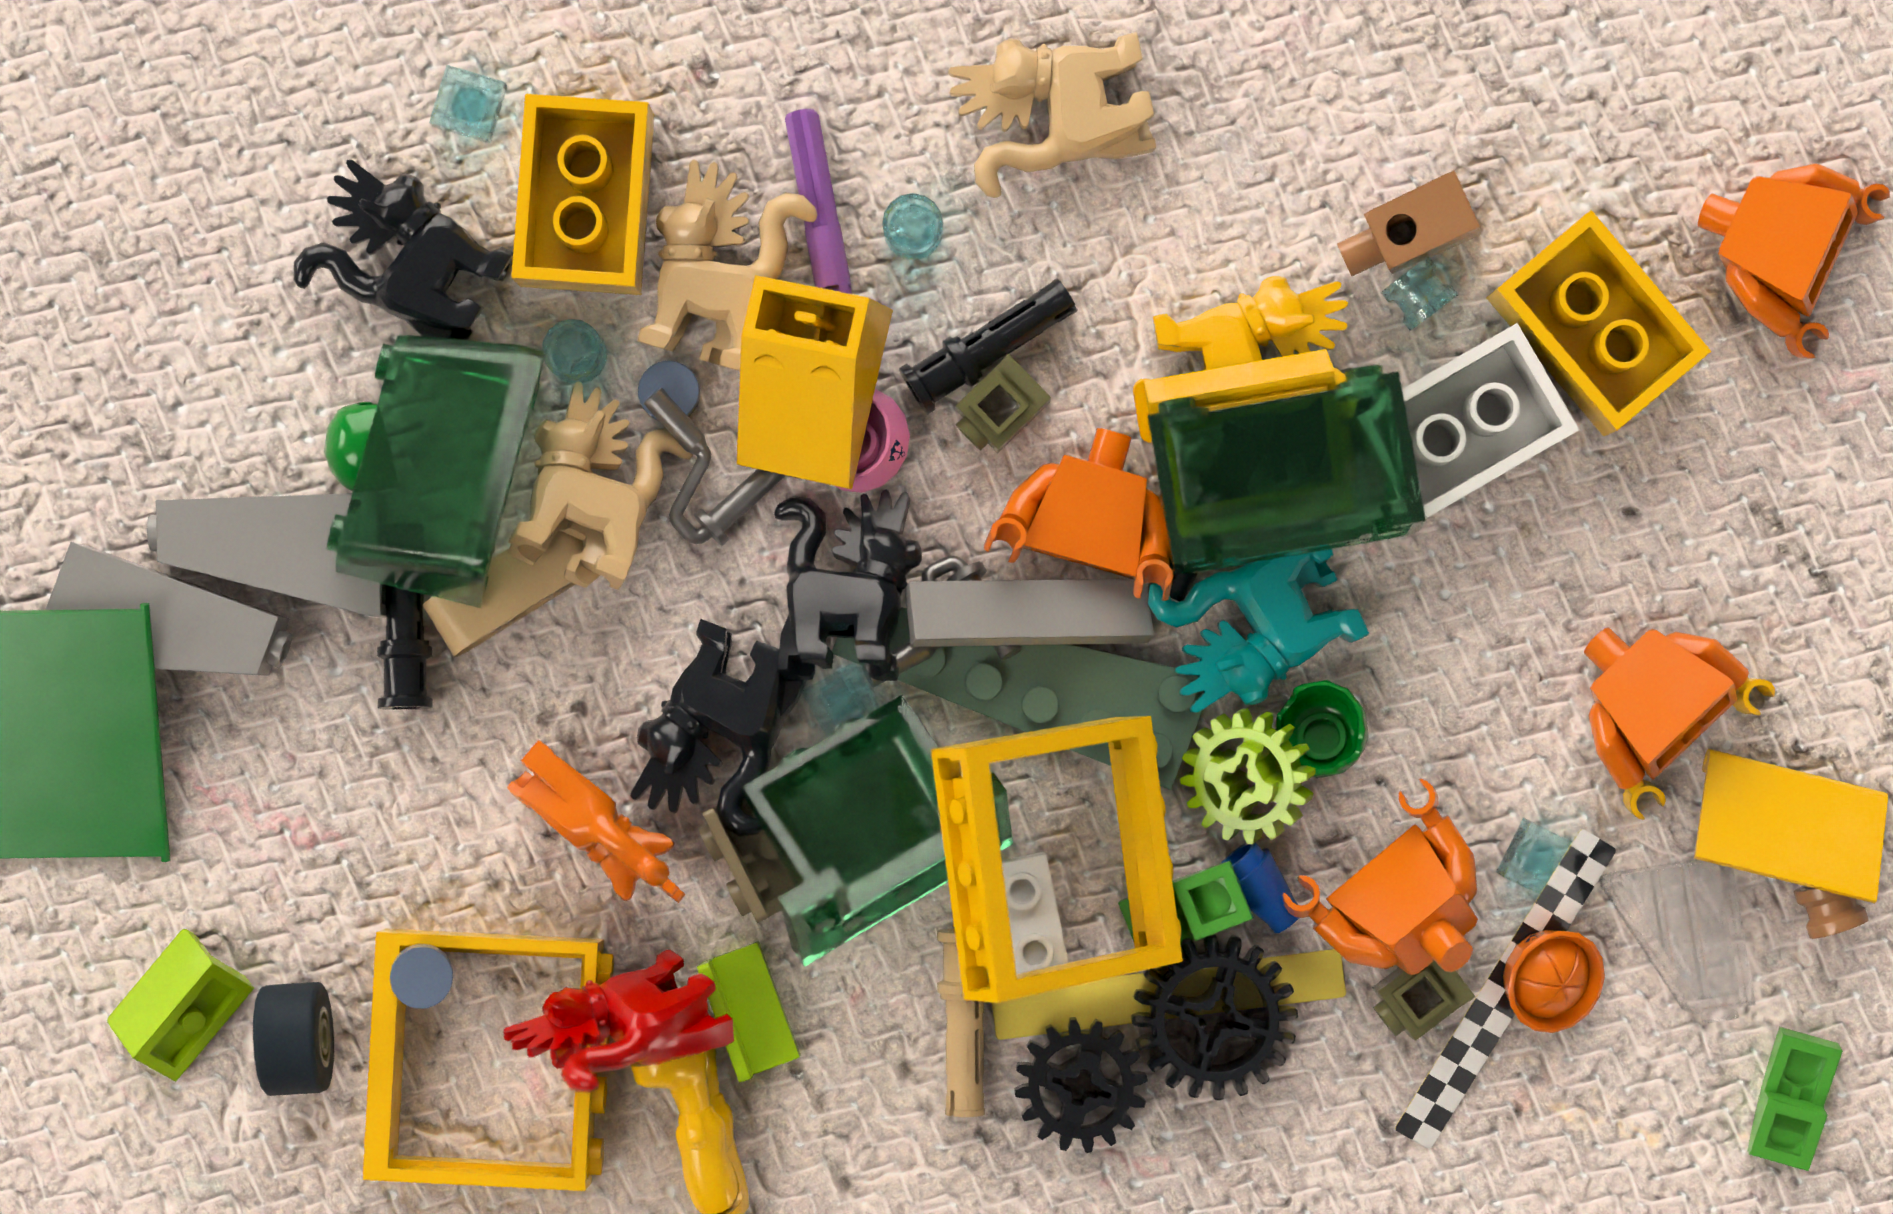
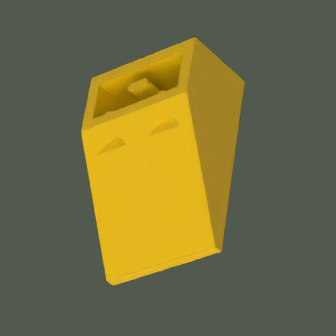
(807, 379)

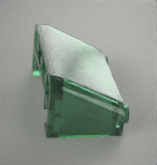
(438, 465)
(1286, 474)

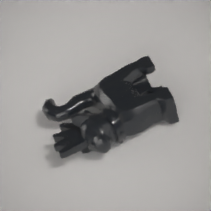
(424, 268)
(846, 603)
(739, 710)

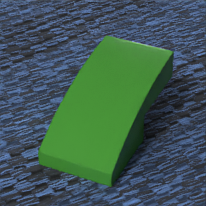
(1205, 902)
(1793, 1098)

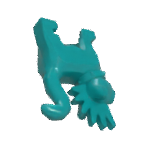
(1276, 612)

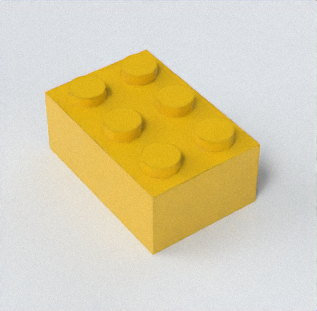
(583, 194)
(1599, 324)

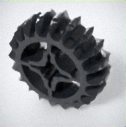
(1208, 1045)

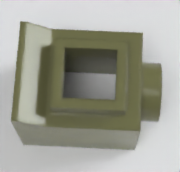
(1020, 387)
(1397, 1013)

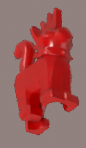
(638, 1009)

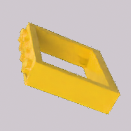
(977, 868)
(386, 1069)

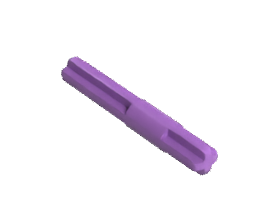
(814, 182)

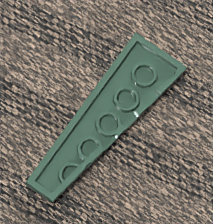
(1055, 689)

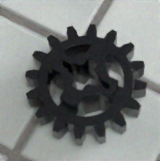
(1073, 1111)

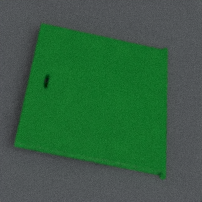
(80, 736)

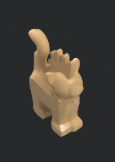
(1077, 107)
(715, 290)
(585, 504)

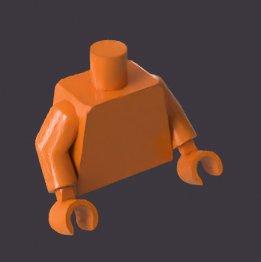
(1787, 241)
(1090, 516)
(1405, 902)

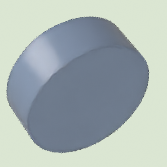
(675, 380)
(421, 976)

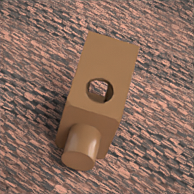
(1436, 210)

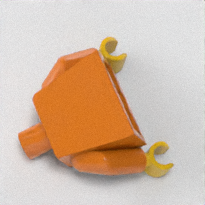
(1660, 701)

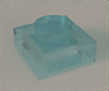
(468, 104)
(1533, 855)

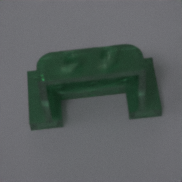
(857, 826)

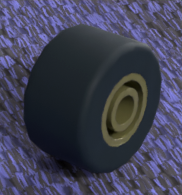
(293, 1038)

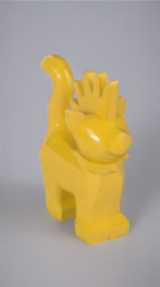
(1236, 330)

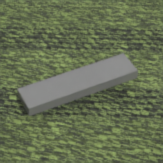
(1027, 612)

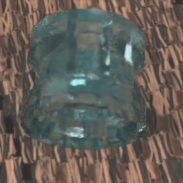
(909, 216)
(1419, 293)
(564, 347)

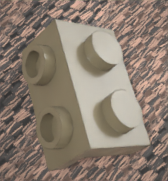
(754, 864)

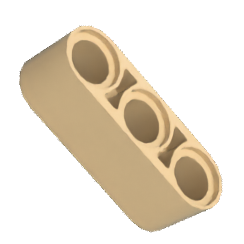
(510, 595)

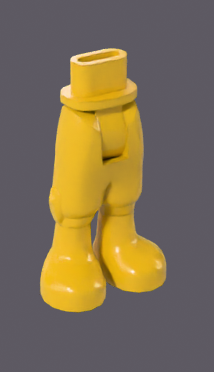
(704, 1132)

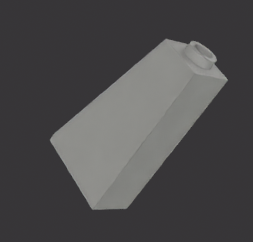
(264, 544)
(188, 622)

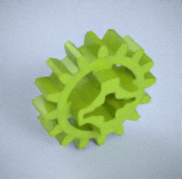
(1270, 764)

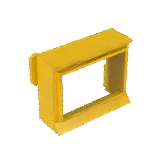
(1237, 384)

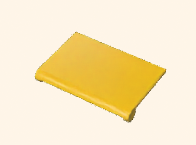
(1791, 825)

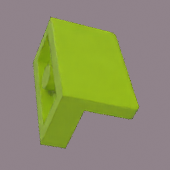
(752, 1001)
(178, 1006)

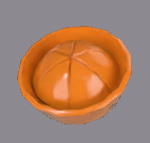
(1553, 979)

